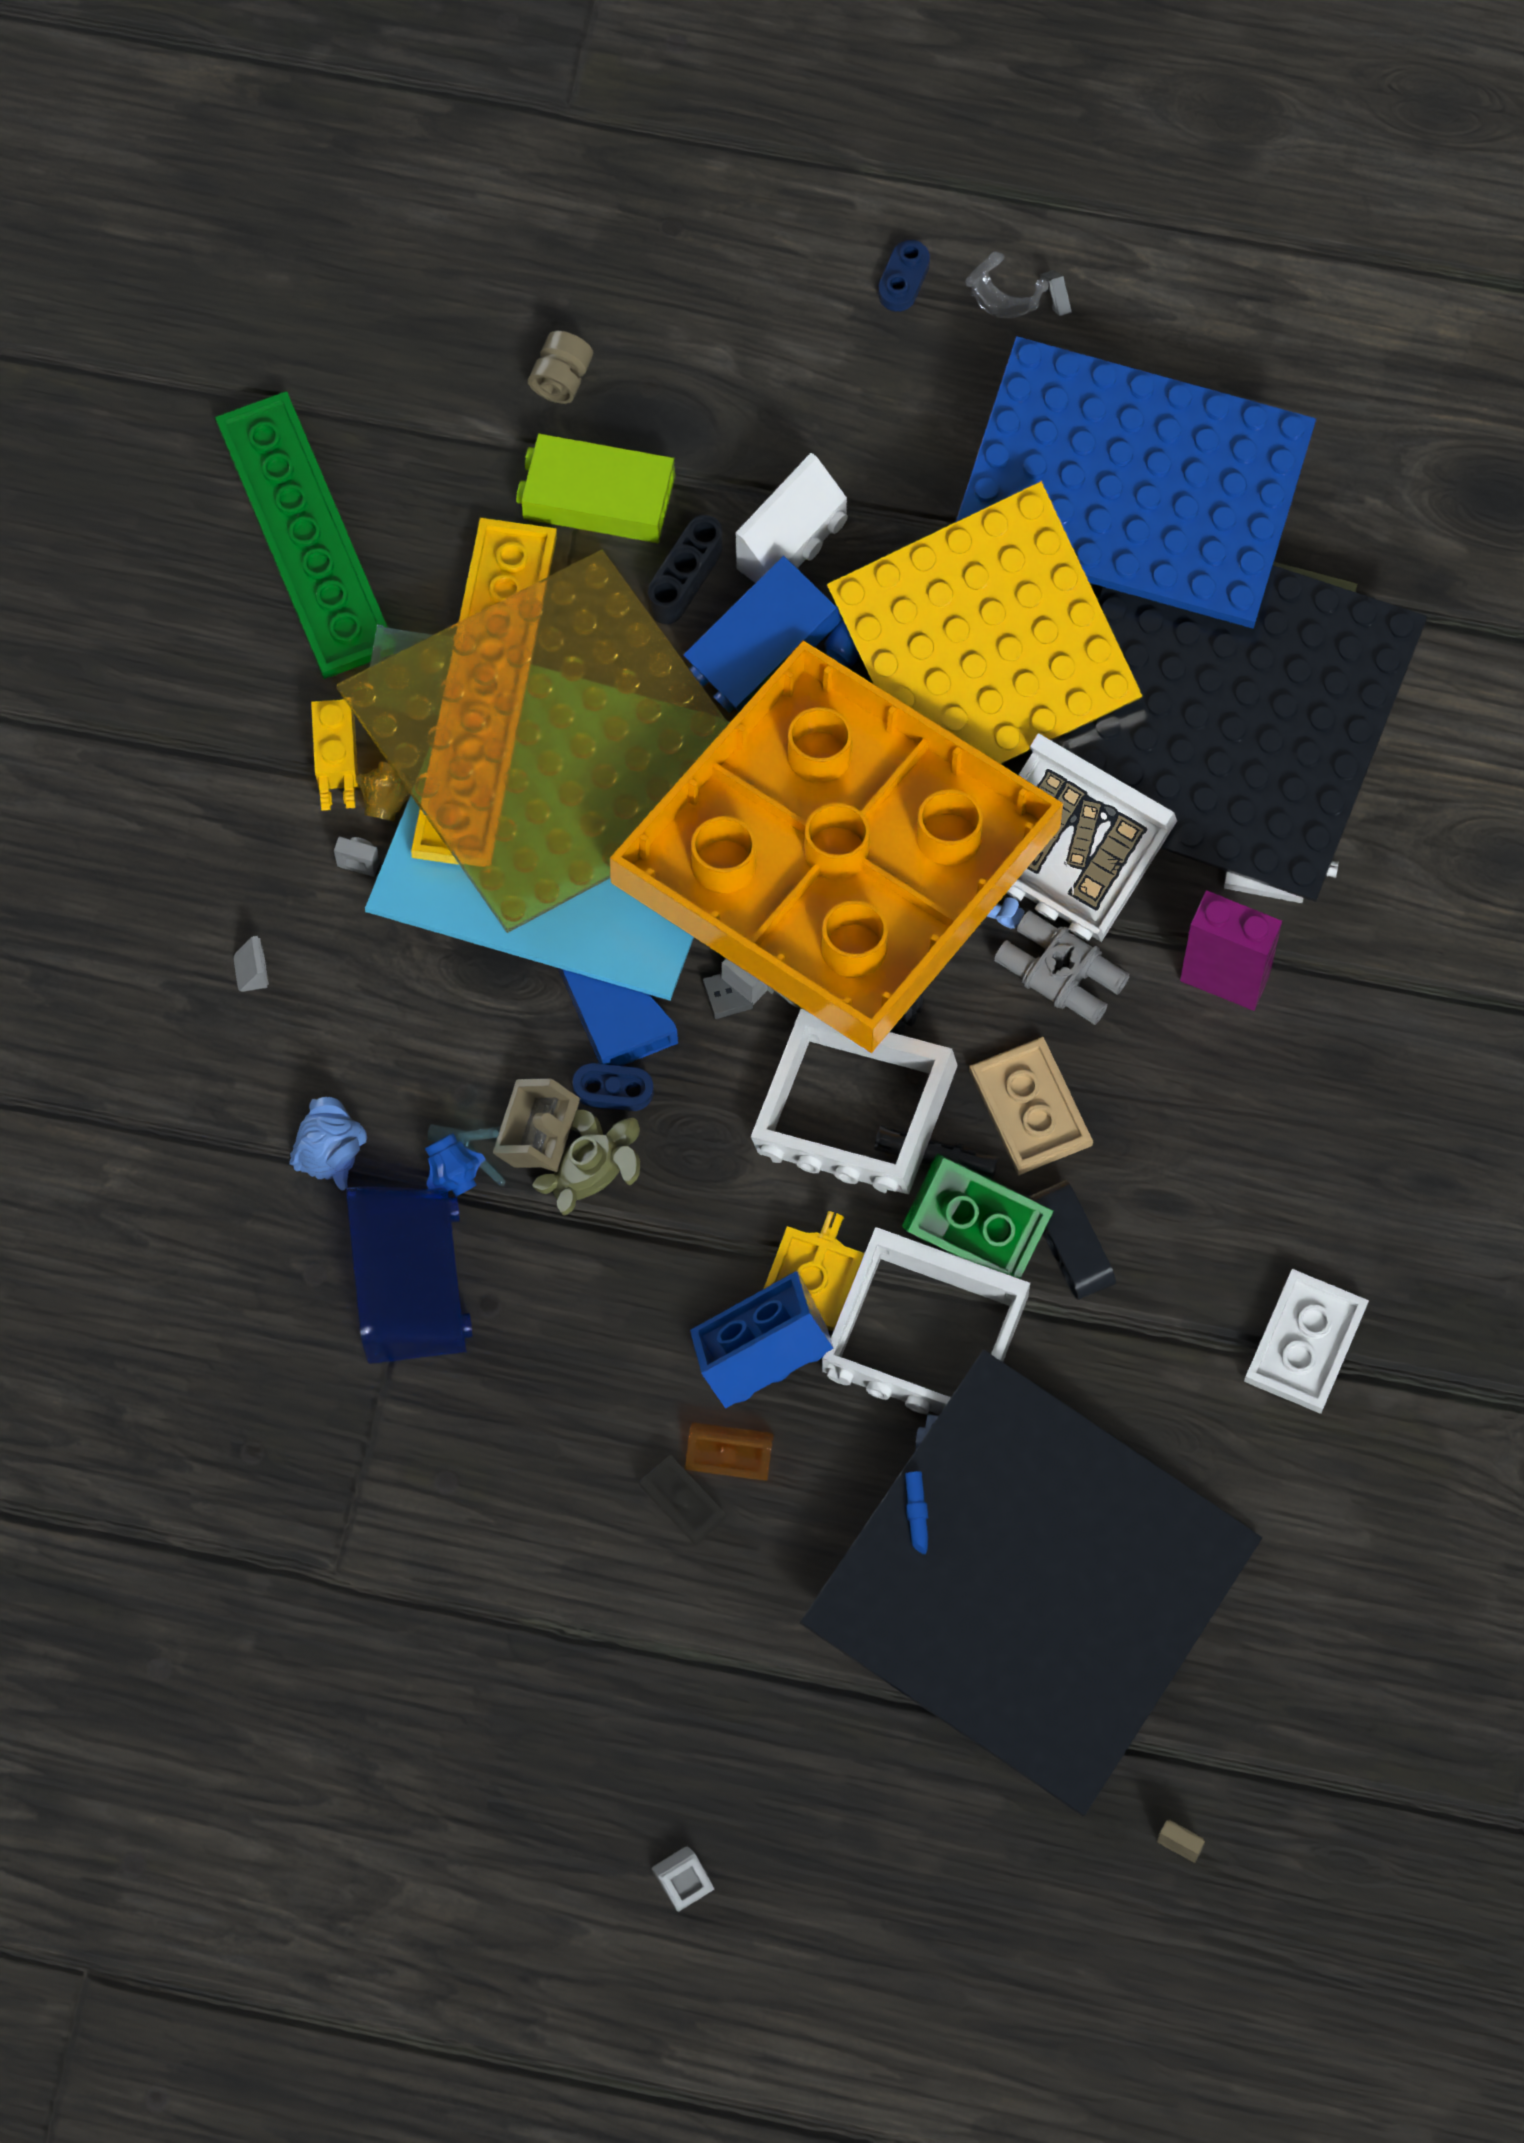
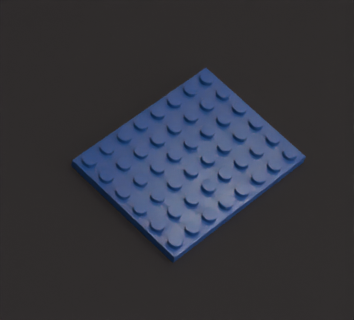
(1150, 476)

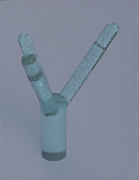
(438, 1132)

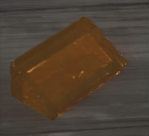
(729, 1451)

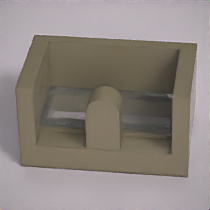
(536, 1124)

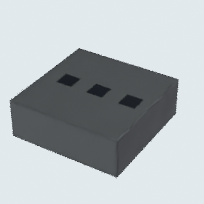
(723, 998)

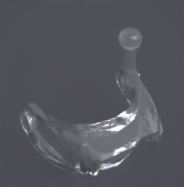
(995, 301)

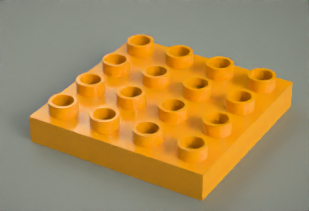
(836, 845)

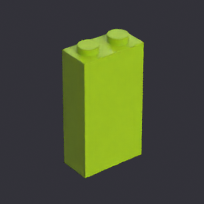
(596, 488)

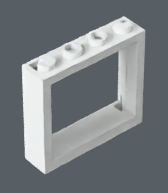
(845, 1165)
(936, 1265)

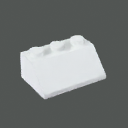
(792, 521)

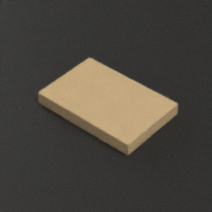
(1030, 1105)

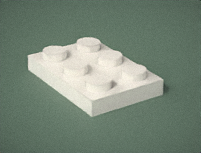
(1306, 1341)

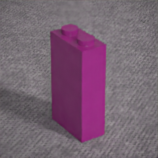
(1230, 950)

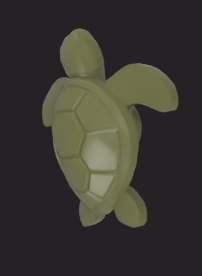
(592, 1161)

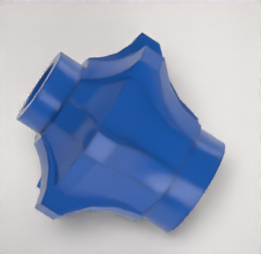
(452, 1165)

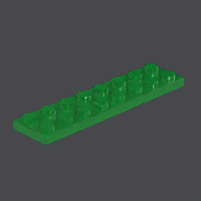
(303, 532)

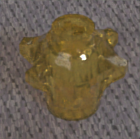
(382, 792)

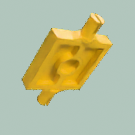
(822, 1263)

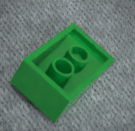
(976, 1217)

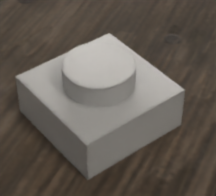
(357, 855)

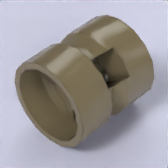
(560, 367)

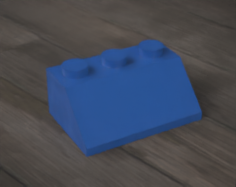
(760, 1340)

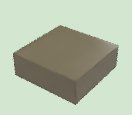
(1181, 1841)

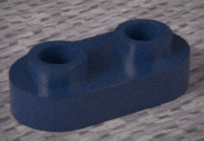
(904, 272)
(614, 1084)

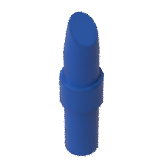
(917, 1511)

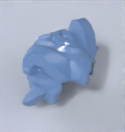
(327, 1142)

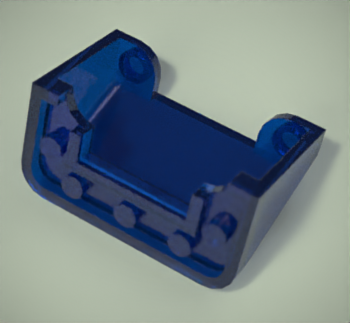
(406, 1272)

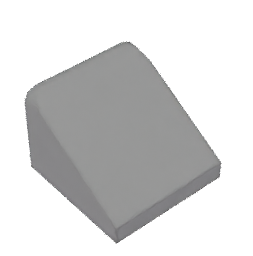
(251, 966)
(683, 1878)

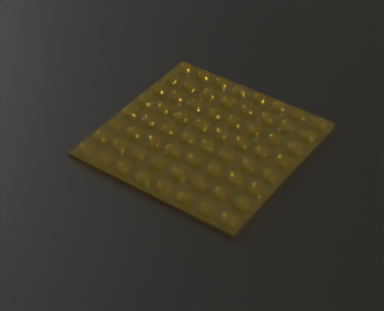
(539, 733)

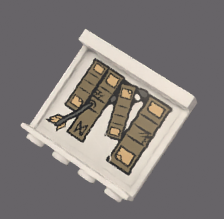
(1101, 846)

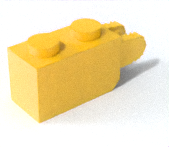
(334, 750)

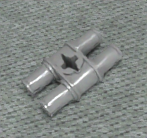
(1064, 985)

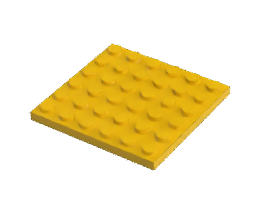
(989, 629)

